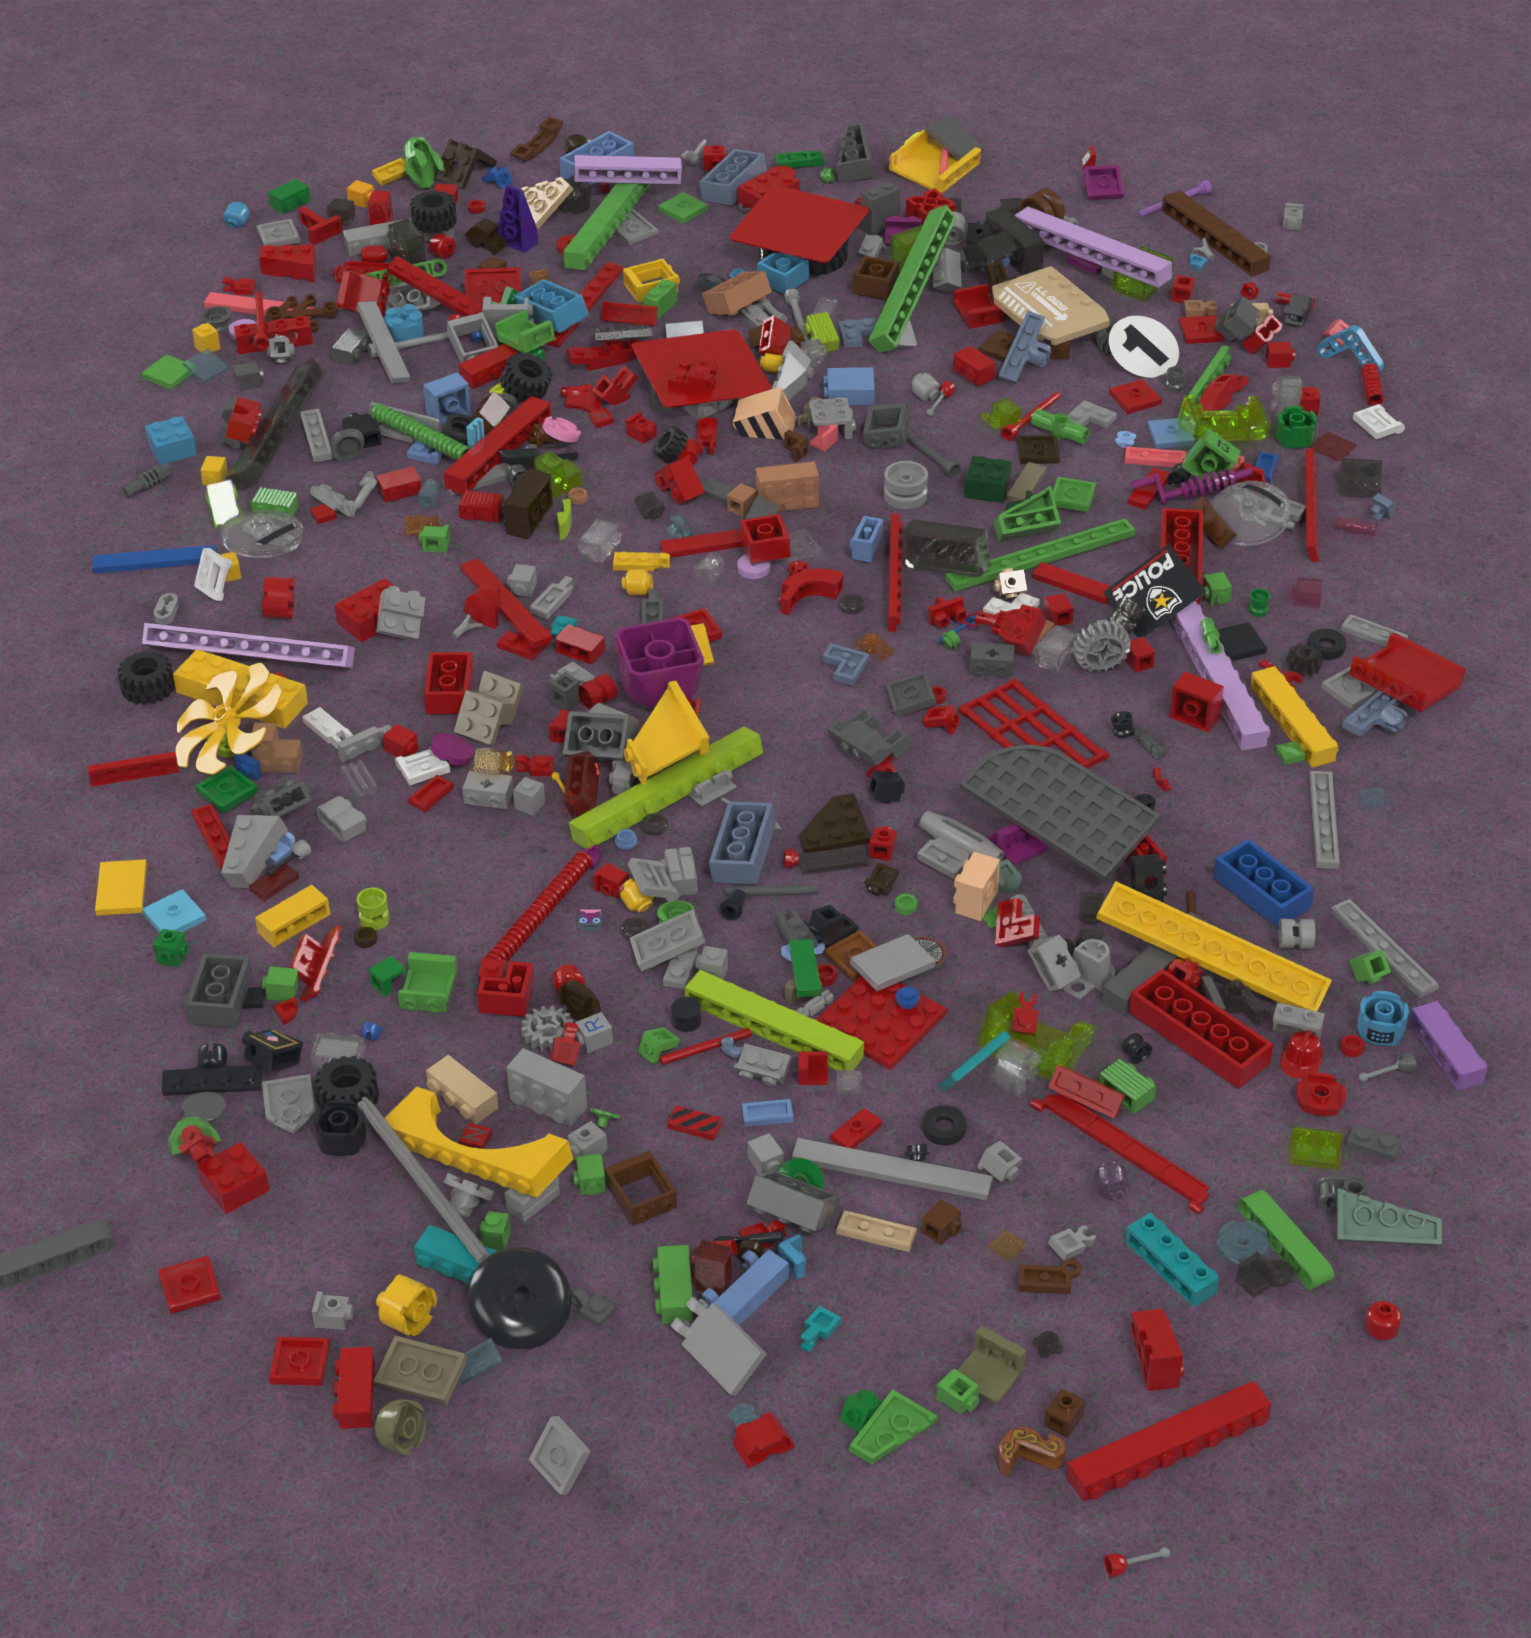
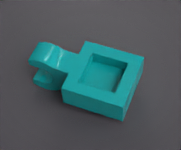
(559, 624)
(819, 1324)

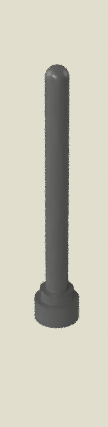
(950, 467)

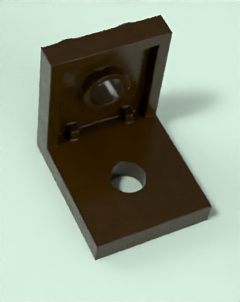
(466, 158)

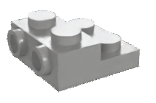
(400, 613)

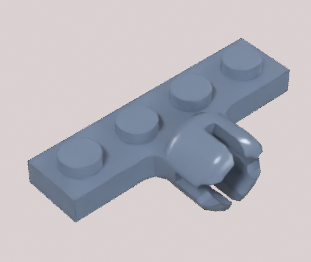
(1025, 349)
(1377, 710)

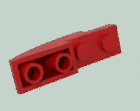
(611, 354)
(1220, 390)

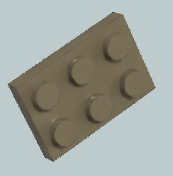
(420, 1370)

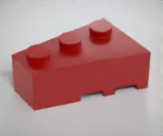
(289, 260)
(1157, 1349)

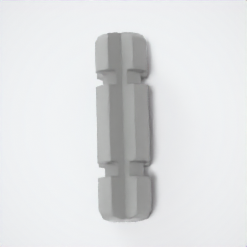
(816, 1004)

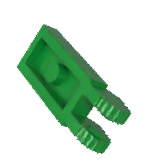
(800, 159)

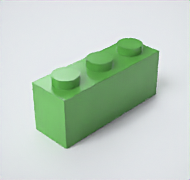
(673, 1283)

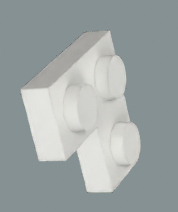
(996, 605)

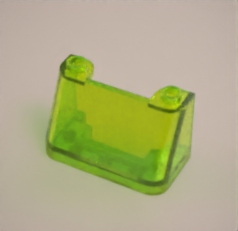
(1244, 424)
(1052, 1044)

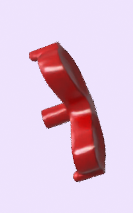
(1162, 783)

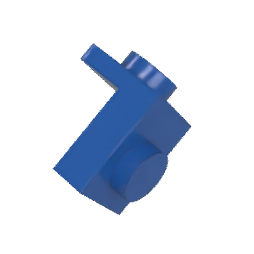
(500, 175)
(248, 765)

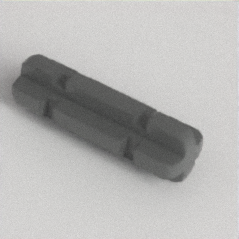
(1149, 743)

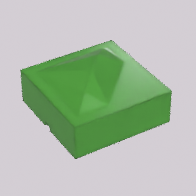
(1290, 752)

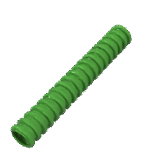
(419, 431)

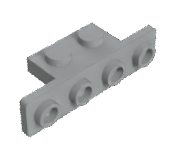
(387, 431)

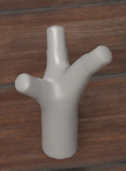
(1206, 250)
(465, 626)

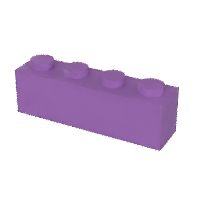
(1448, 1045)

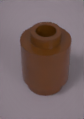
(796, 336)

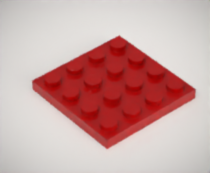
(880, 1022)

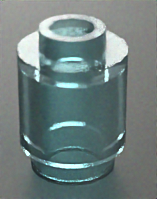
(428, 493)

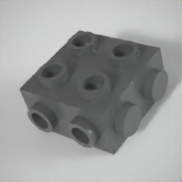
(280, 800)

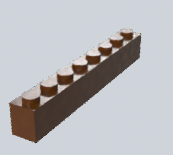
(1217, 233)

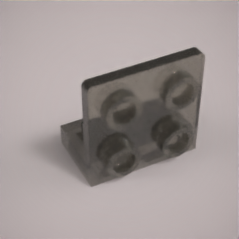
(1360, 477)

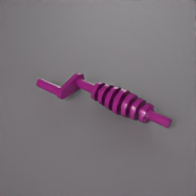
(1200, 485)

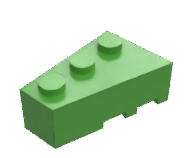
(1029, 518)

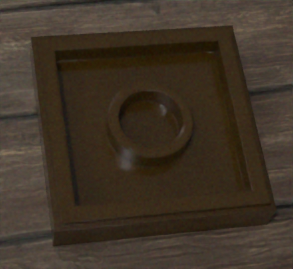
(1038, 449)

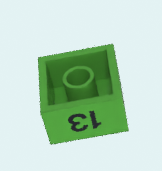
(1210, 455)

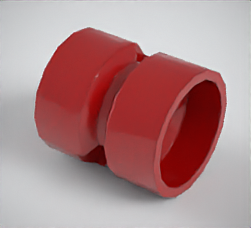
(599, 690)

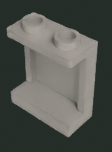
(498, 312)

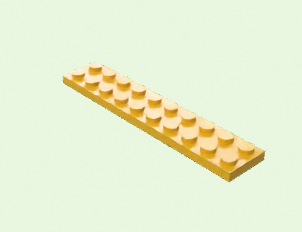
(1213, 948)

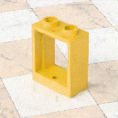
(640, 273)

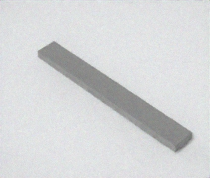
(894, 1169)

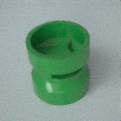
(1259, 602)

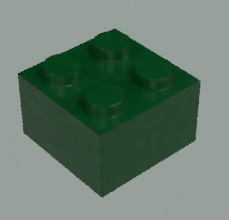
(987, 479)

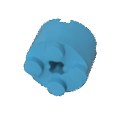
(404, 323)

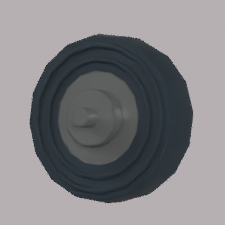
(707, 281)

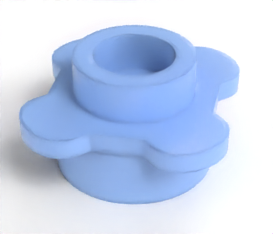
(1125, 439)

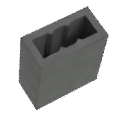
(882, 203)

